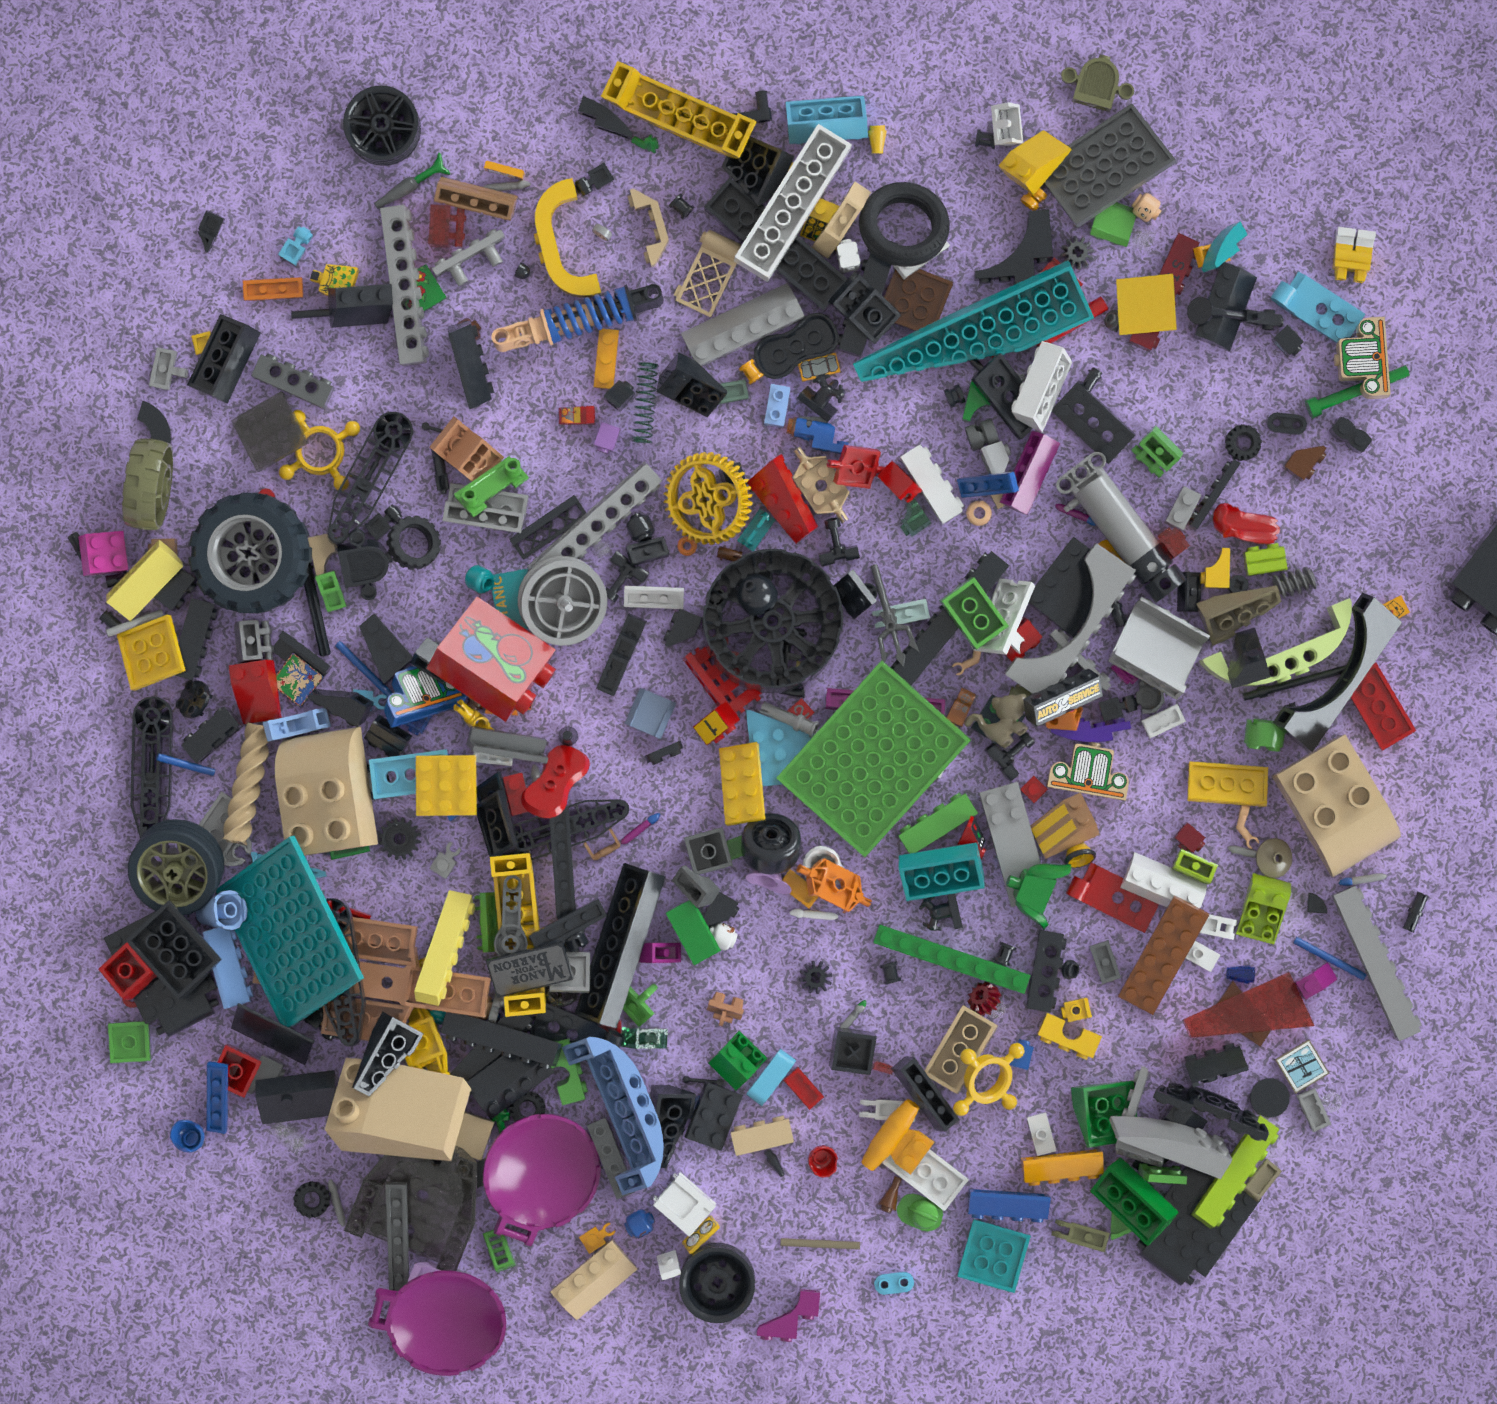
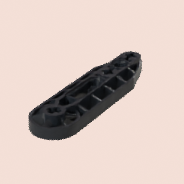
(362, 486)
(151, 780)
(574, 828)
(342, 1032)

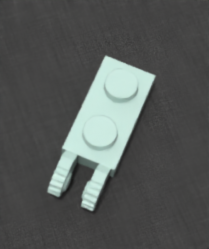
(907, 612)

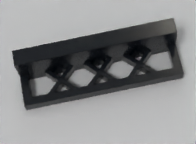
(542, 522)

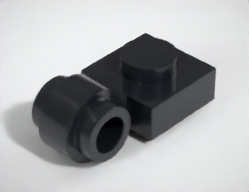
(599, 178)
(380, 526)
(1113, 709)

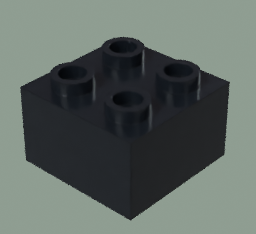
(852, 1051)

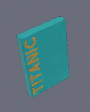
(506, 594)

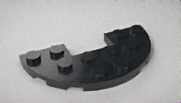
(1218, 1105)

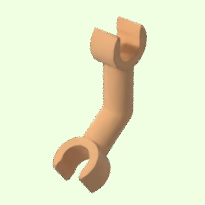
(970, 662)
(1243, 813)

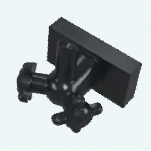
(819, 400)
(942, 911)

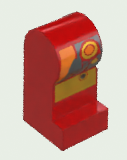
(577, 415)

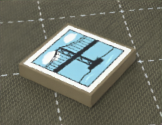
(1302, 1066)

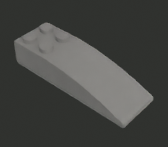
(1009, 831)
(1174, 1142)

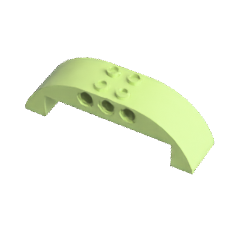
(1317, 648)

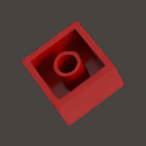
(127, 972)

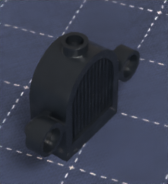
(363, 562)

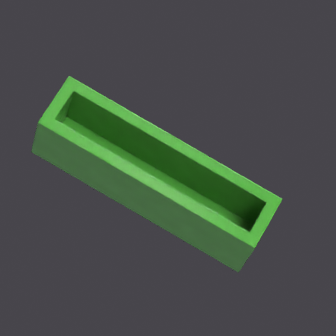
(937, 824)

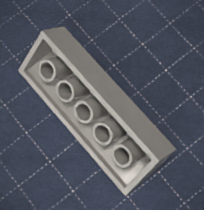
(743, 325)

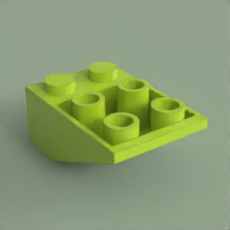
(1264, 908)

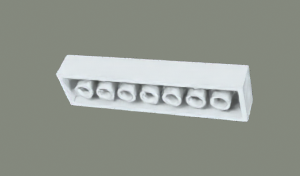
(792, 203)

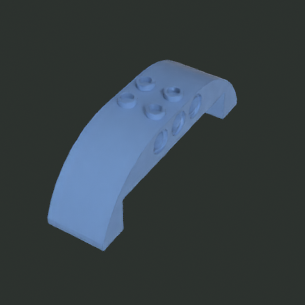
(627, 1107)

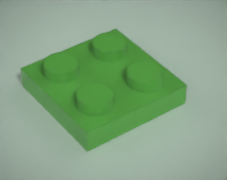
(129, 1042)

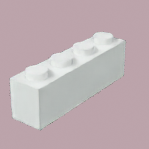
(934, 488)

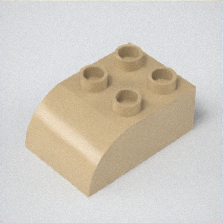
(325, 791)
(1337, 805)

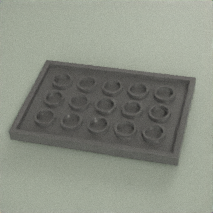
(1108, 165)

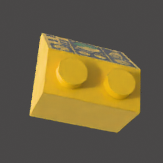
(818, 219)

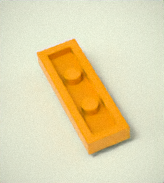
(606, 358)

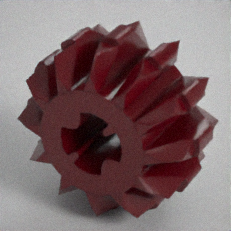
(984, 998)

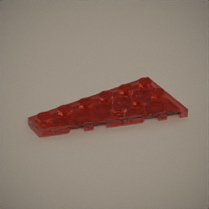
(1260, 1009)

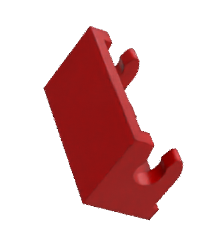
(899, 482)

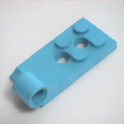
(1301, 301)
(399, 764)

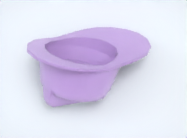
(768, 881)

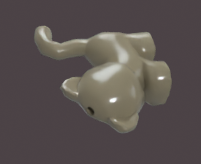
(1009, 710)

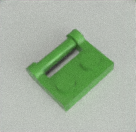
(1162, 1175)

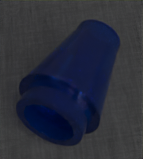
(1242, 974)

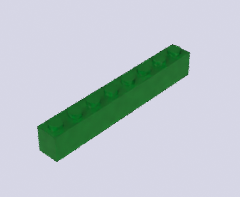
(951, 959)

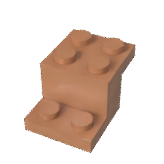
(465, 450)

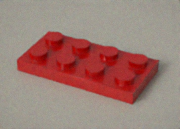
(1381, 709)

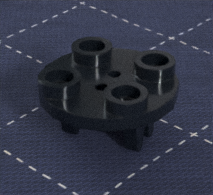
(193, 699)

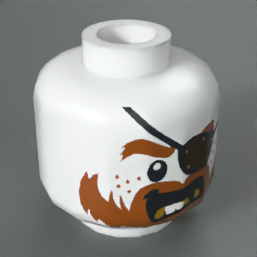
(724, 935)

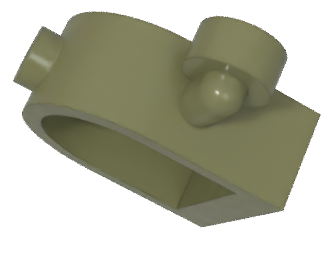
(1097, 84)

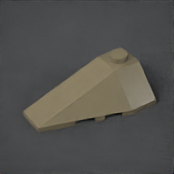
(1229, 612)

